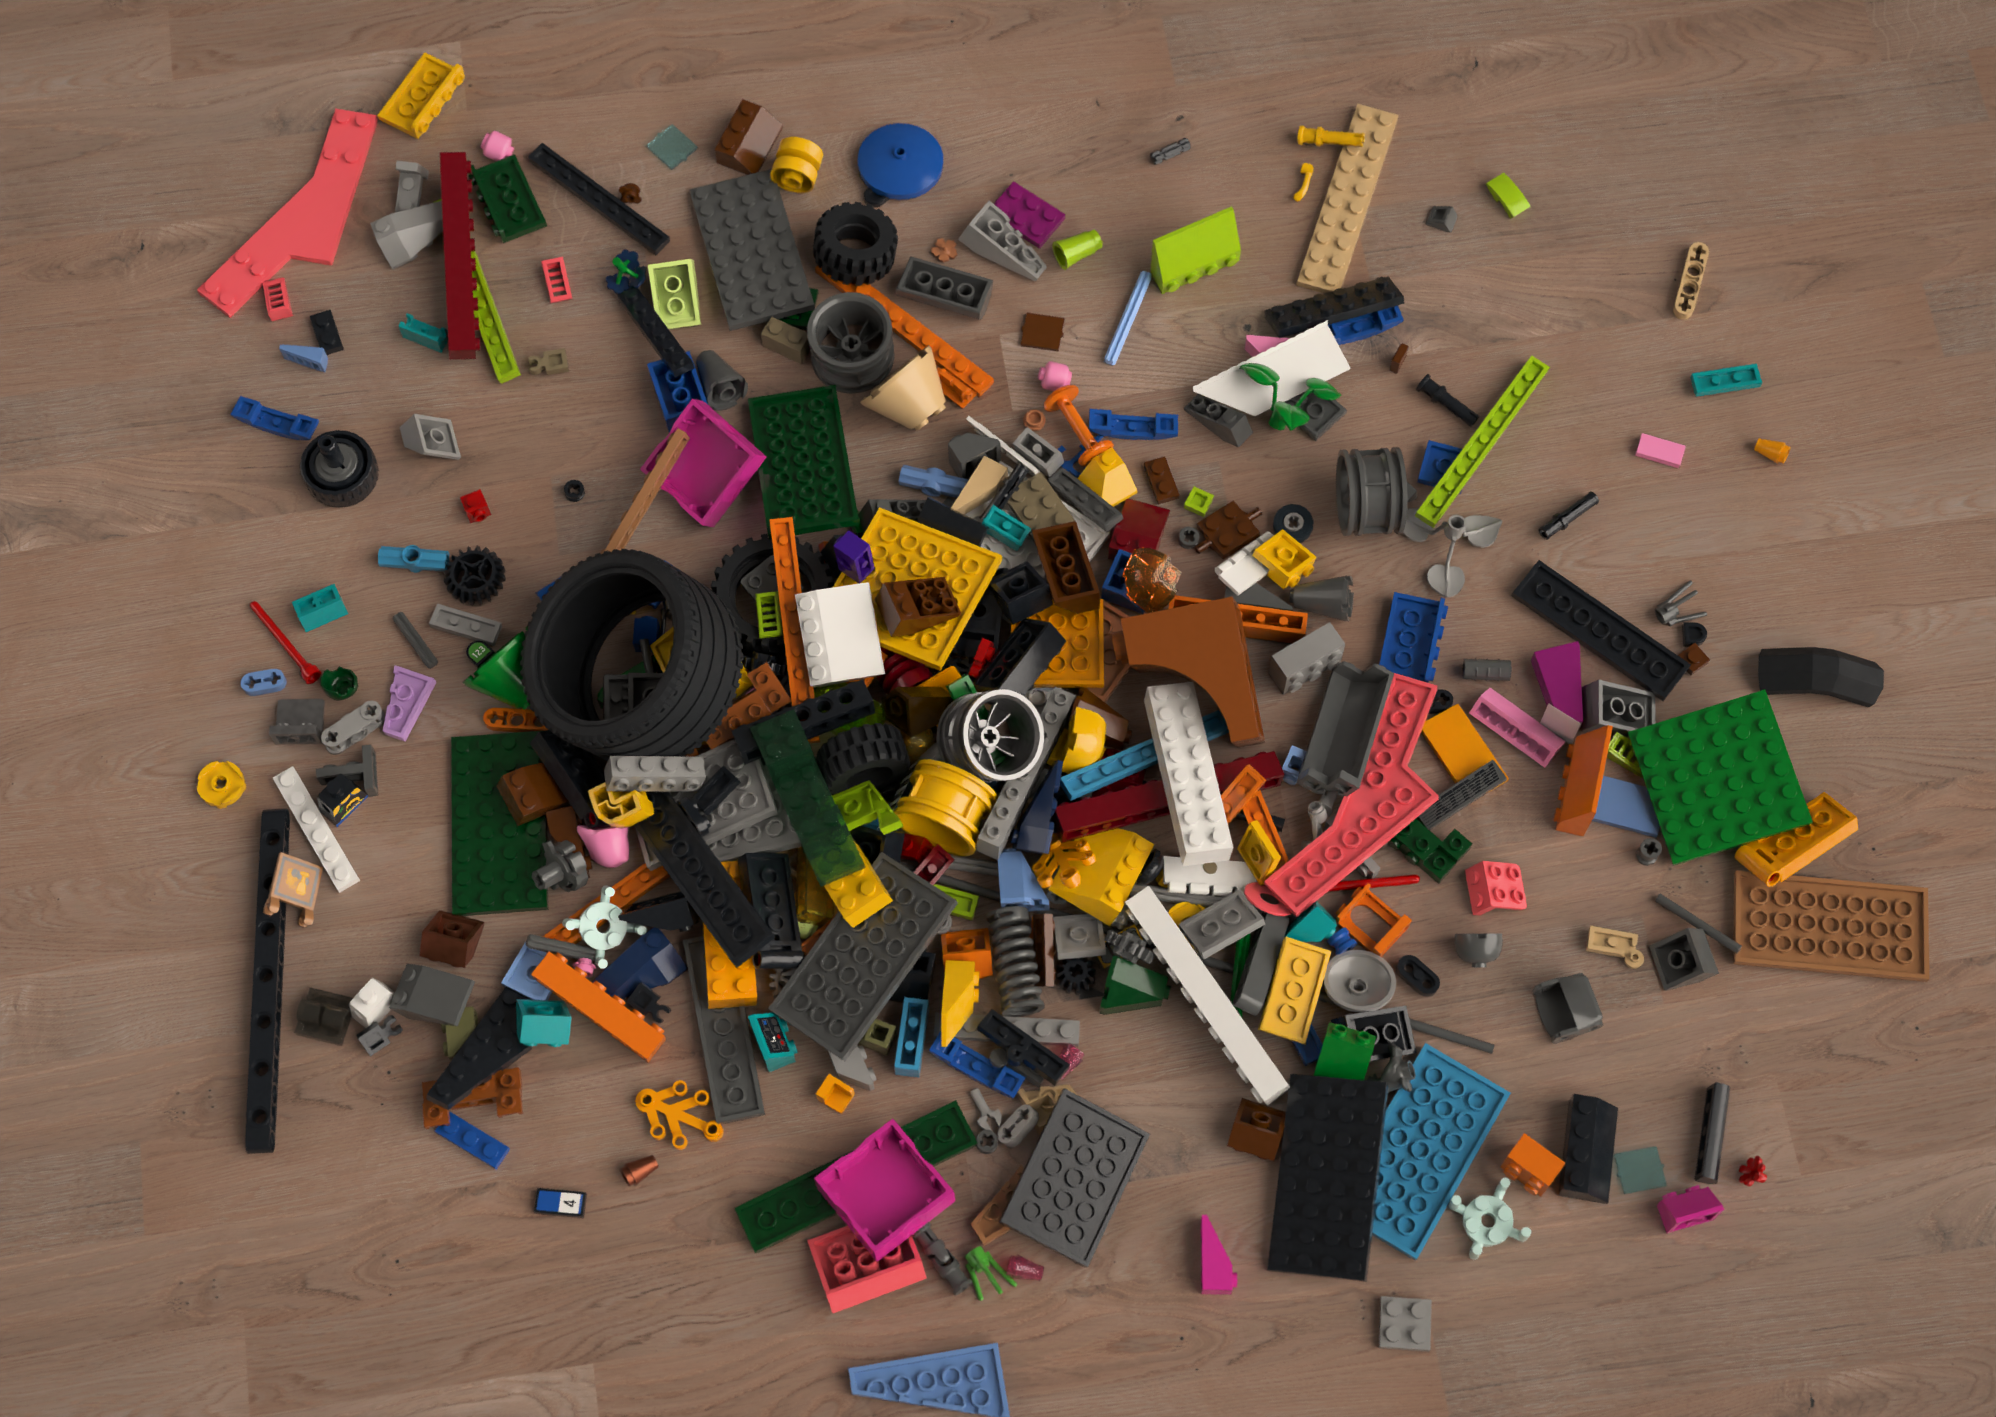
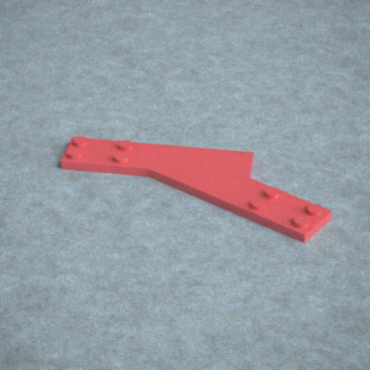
(307, 224)
(1373, 814)

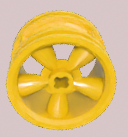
(946, 806)

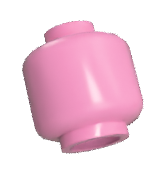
(496, 146)
(1054, 376)

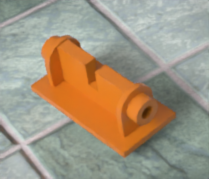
(955, 388)

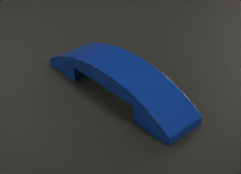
(1365, 325)
(274, 421)
(1133, 427)
(978, 1067)

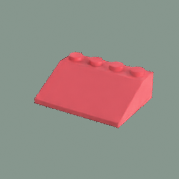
(854, 1275)

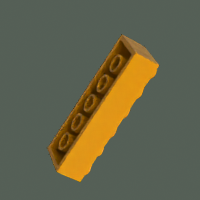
(725, 982)

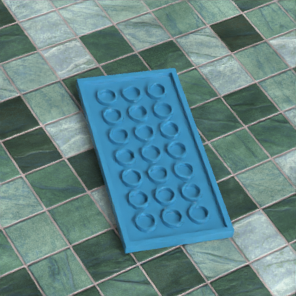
(1430, 1146)

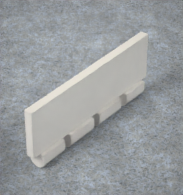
(1012, 454)
(1242, 568)
(1227, 877)

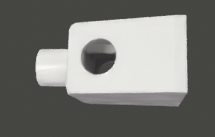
(371, 1003)

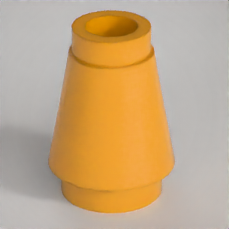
(1773, 450)

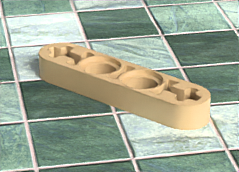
(1690, 280)

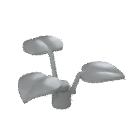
(1480, 532)

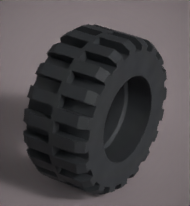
(851, 264)
(863, 755)

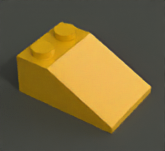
(958, 997)

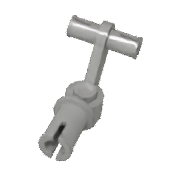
(1318, 813)

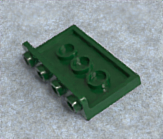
(507, 199)

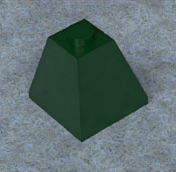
(1132, 988)

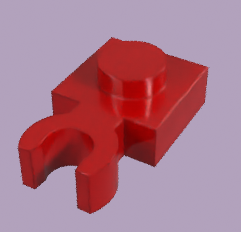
(984, 653)

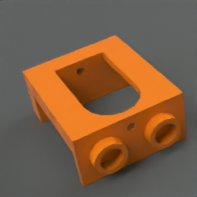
(1366, 898)

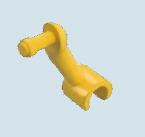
(1306, 169)

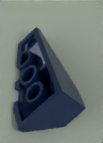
(1034, 828)

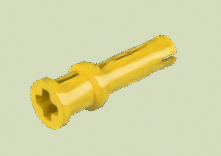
(1320, 136)

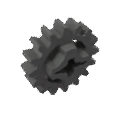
(1129, 947)

